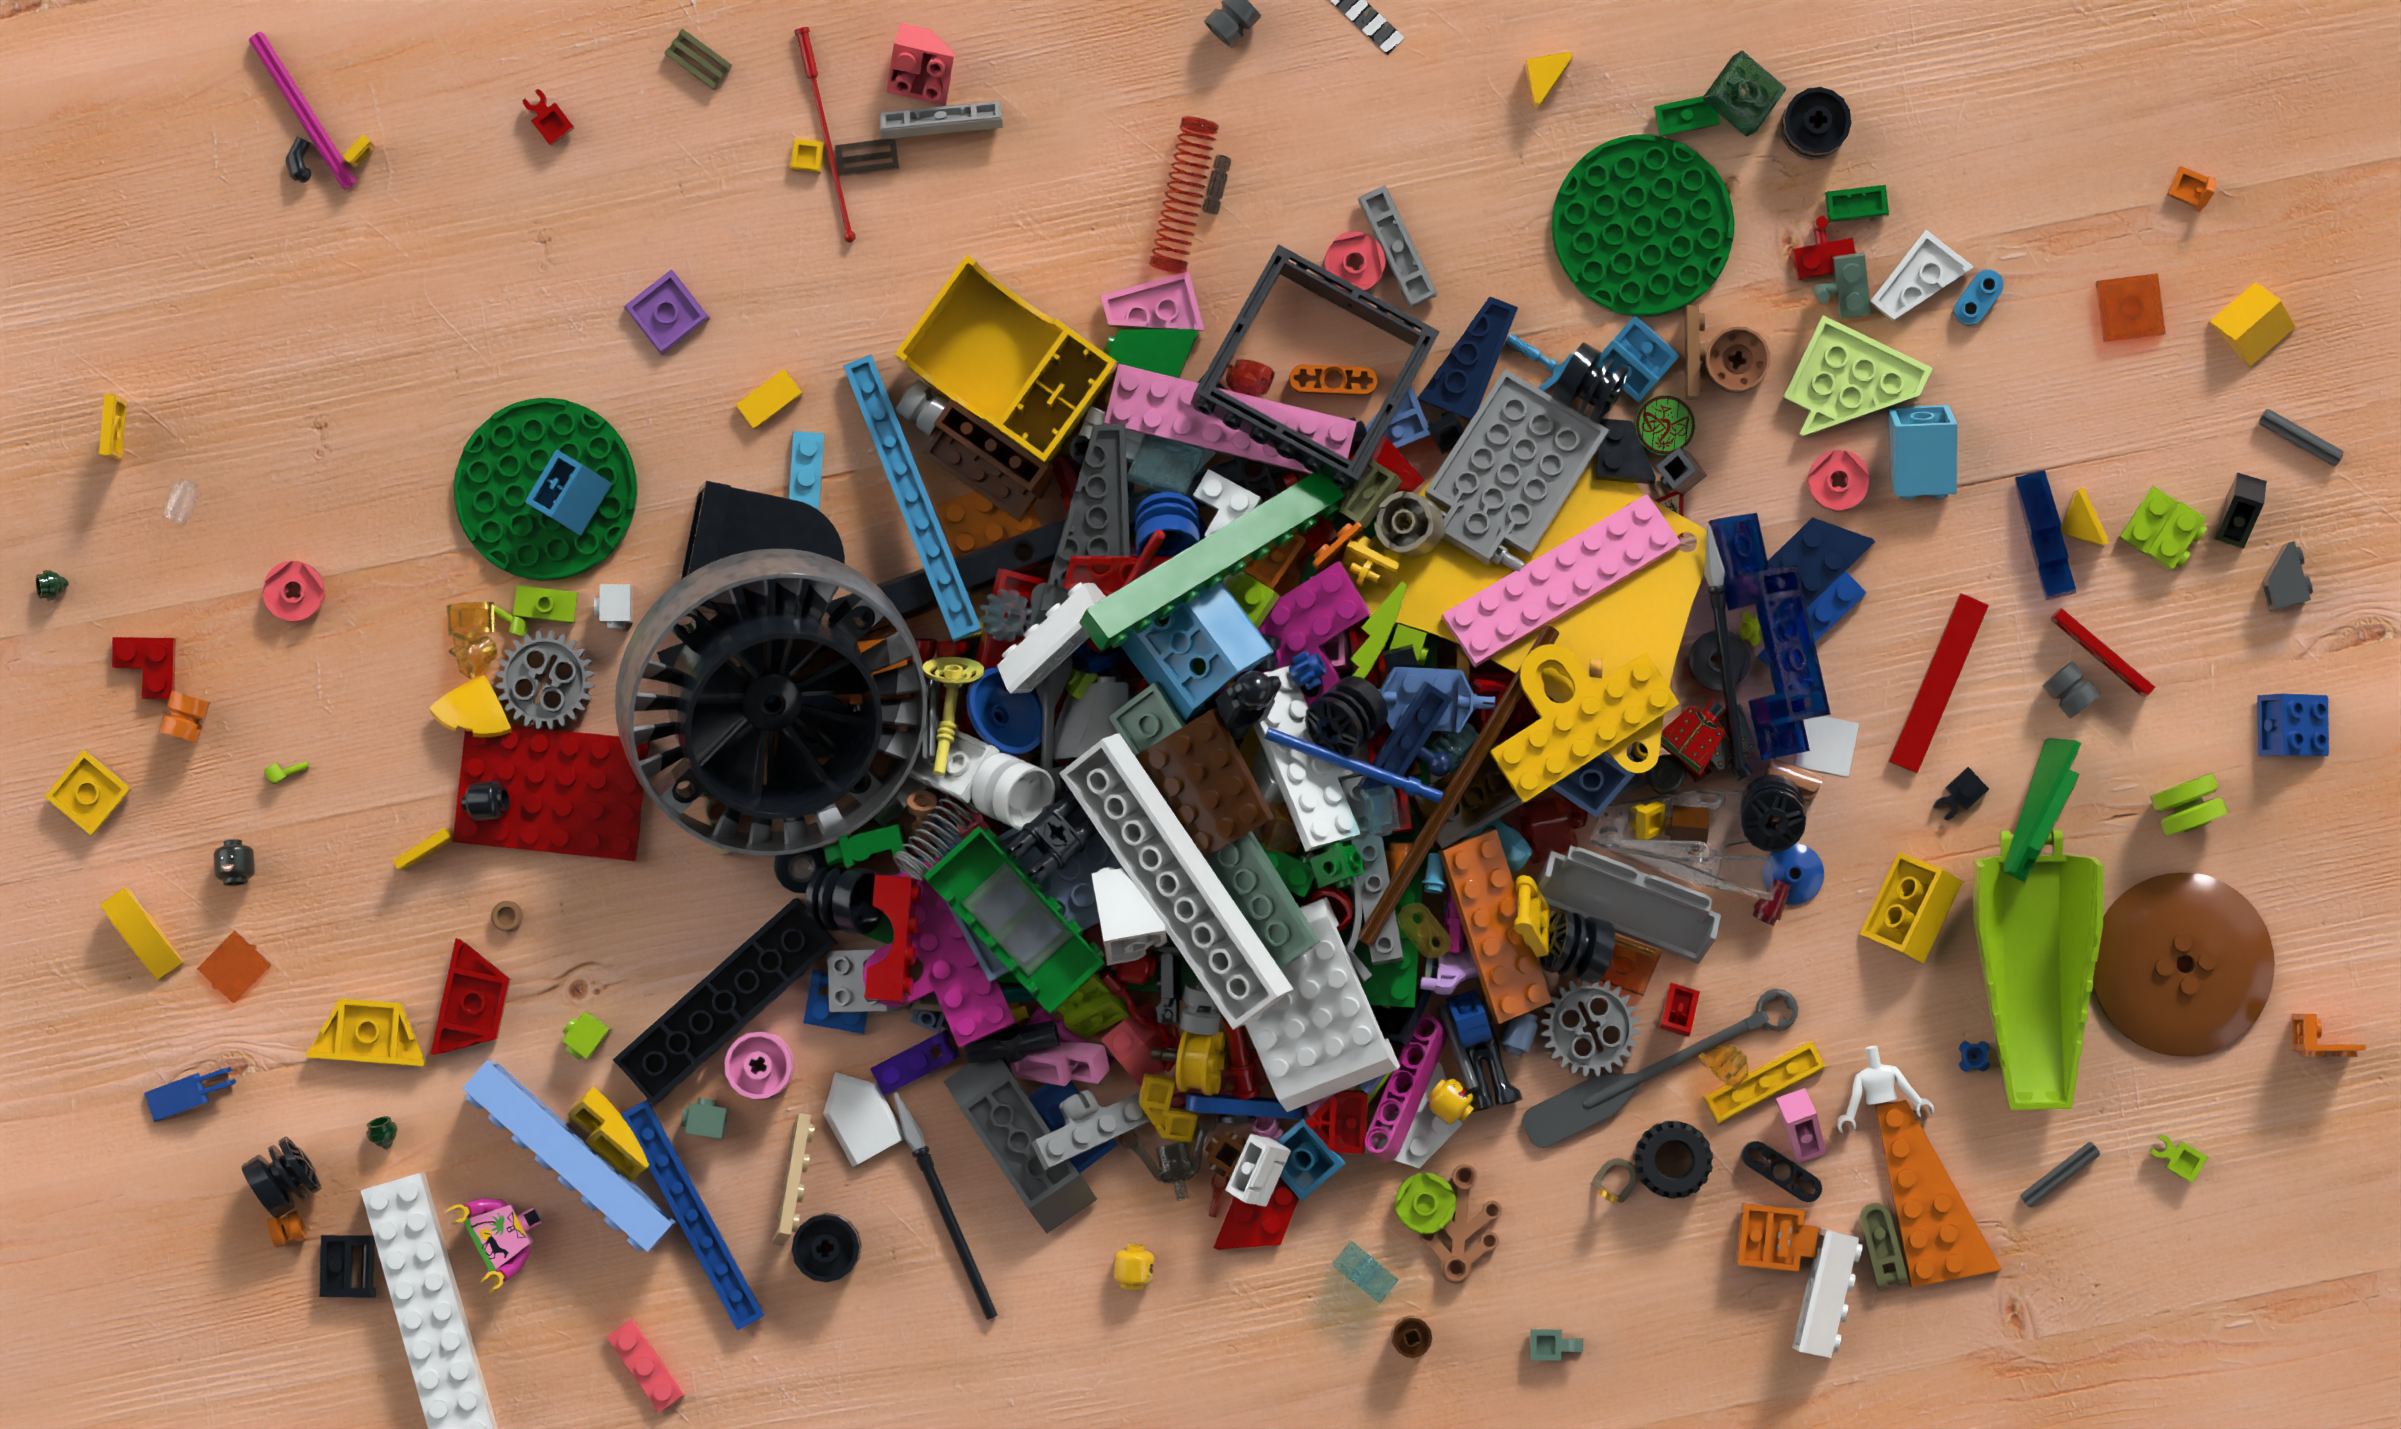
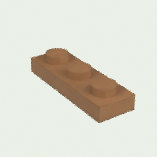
(1694, 352)

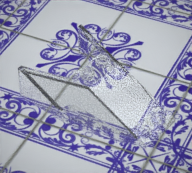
(1675, 858)

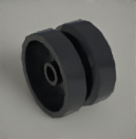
(1818, 105)
(808, 1247)

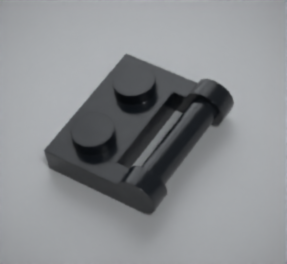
(337, 1266)

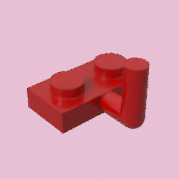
(1818, 258)

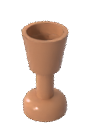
(920, 805)

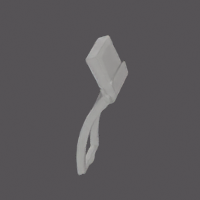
(1361, 971)

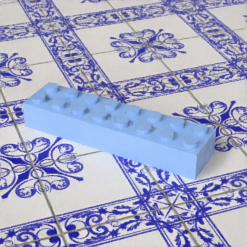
(568, 1154)

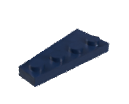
(1466, 371)

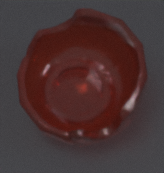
(1250, 377)

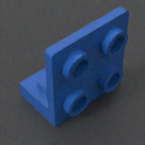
(2292, 725)

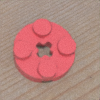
(1364, 248)
(1856, 480)
(291, 608)

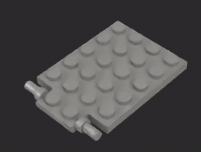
(1512, 470)

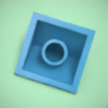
(1309, 1160)

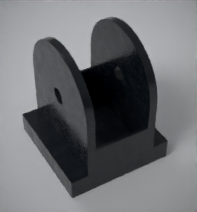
(743, 520)

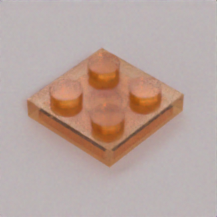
(2130, 307)

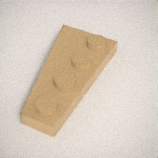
(794, 1191)

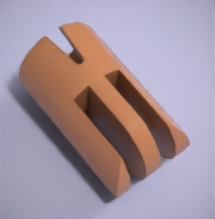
(1806, 780)

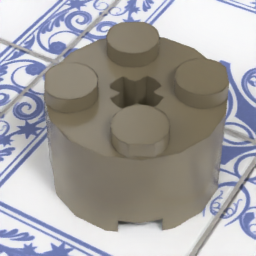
(1394, 518)

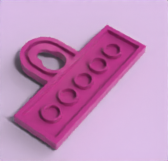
(1310, 618)
(951, 972)

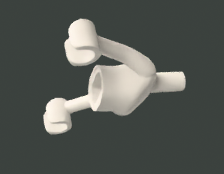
(1879, 1087)

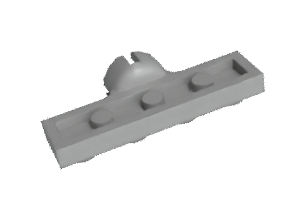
(1087, 1127)

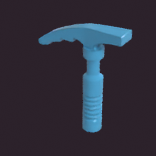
(1536, 355)

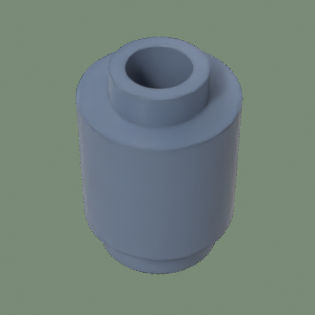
(1519, 1034)

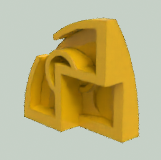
(473, 709)

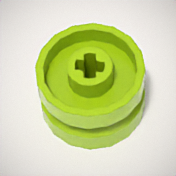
(2189, 805)

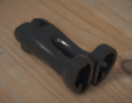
(1503, 1090)

